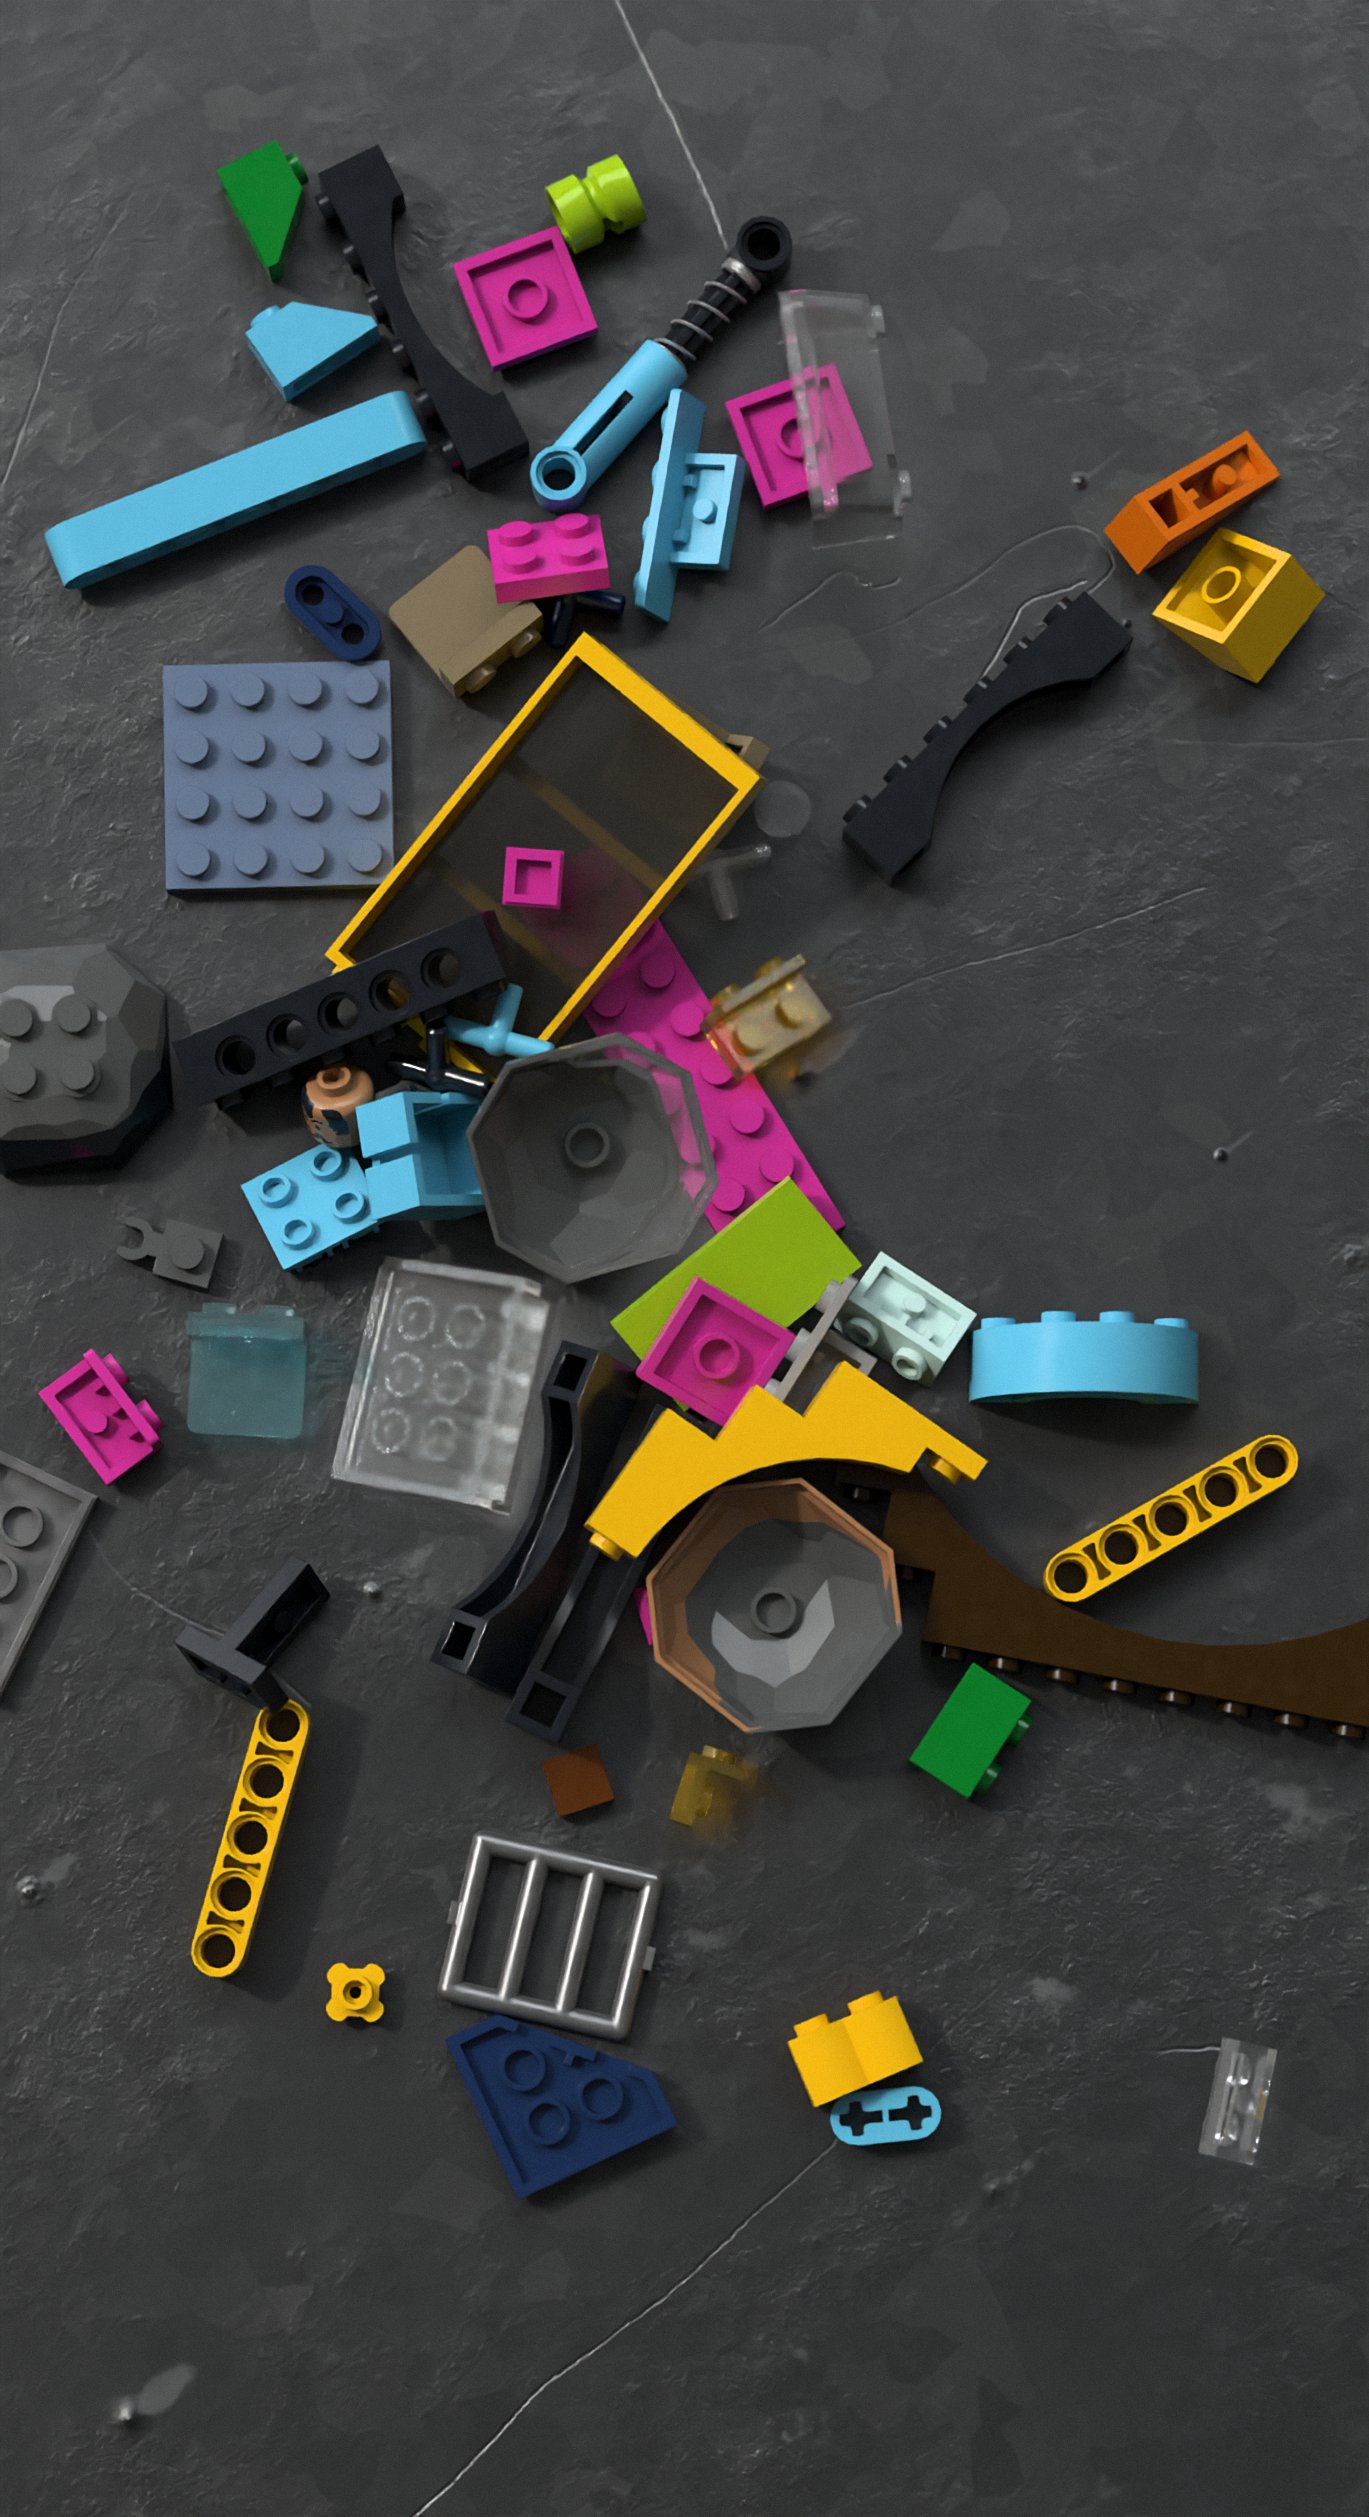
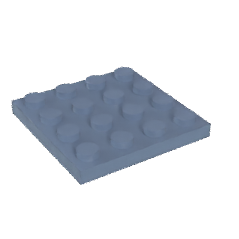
(278, 776)

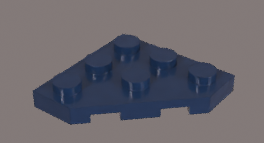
(554, 2100)

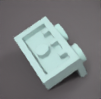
(903, 1320)

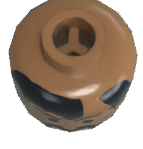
(331, 1100)

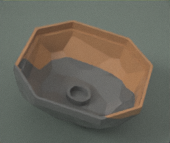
(774, 1605)

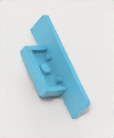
(690, 508)

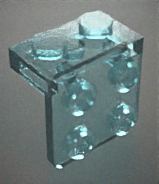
(247, 1371)

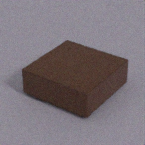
(578, 1780)

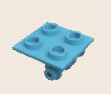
(312, 1205)

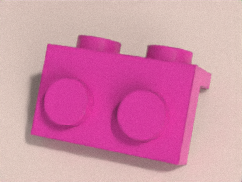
(102, 1416)

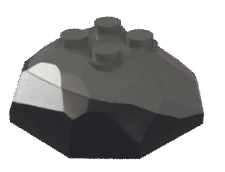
(79, 1061)

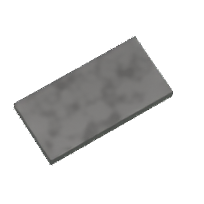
(38, 1535)

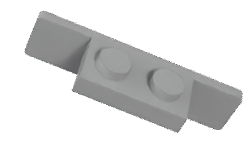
(819, 1352)

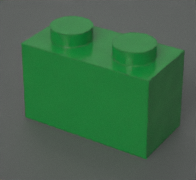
(971, 1732)

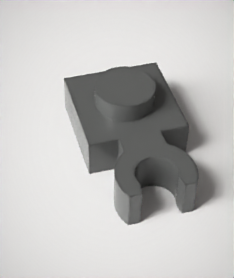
(181, 1254)

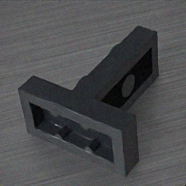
(258, 1637)

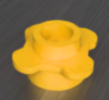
(346, 1978)

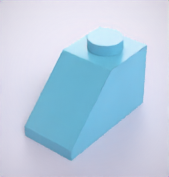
(307, 343)

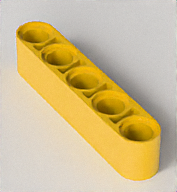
(1190, 1500)
(254, 1868)

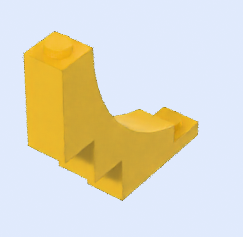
(845, 1422)

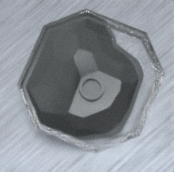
(592, 1157)

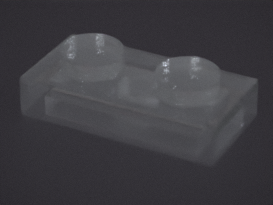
(1237, 2101)

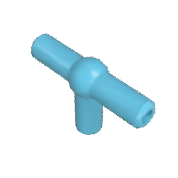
(498, 1037)

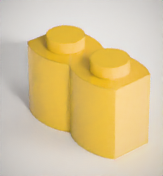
(853, 2050)

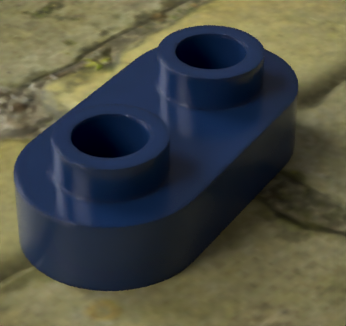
(334, 615)

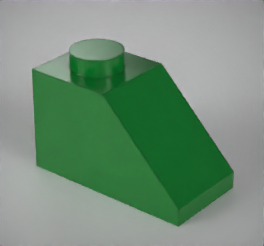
(267, 202)

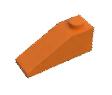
(1190, 502)

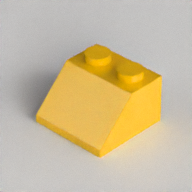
(1240, 603)

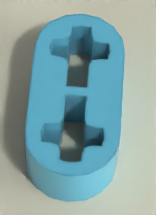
(887, 2130)

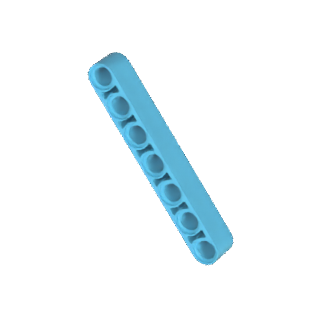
(235, 490)

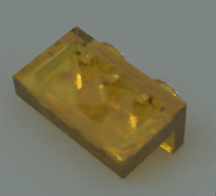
(764, 1017)

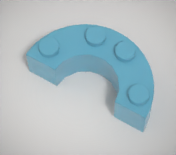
(1084, 1359)

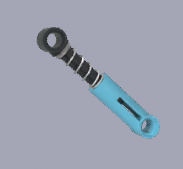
(655, 370)

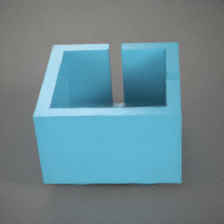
(420, 1156)

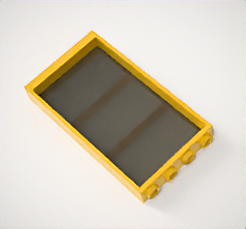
(583, 770)

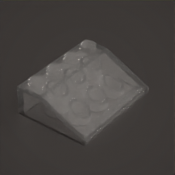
(445, 1384)

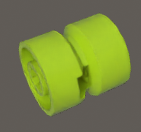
(595, 204)

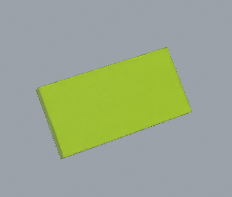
(768, 1257)

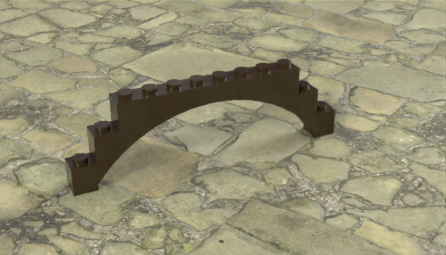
(994, 1614)

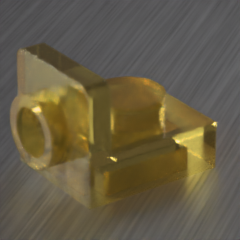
(693, 1792)

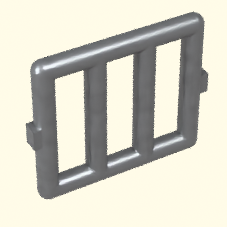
(595, 1873)

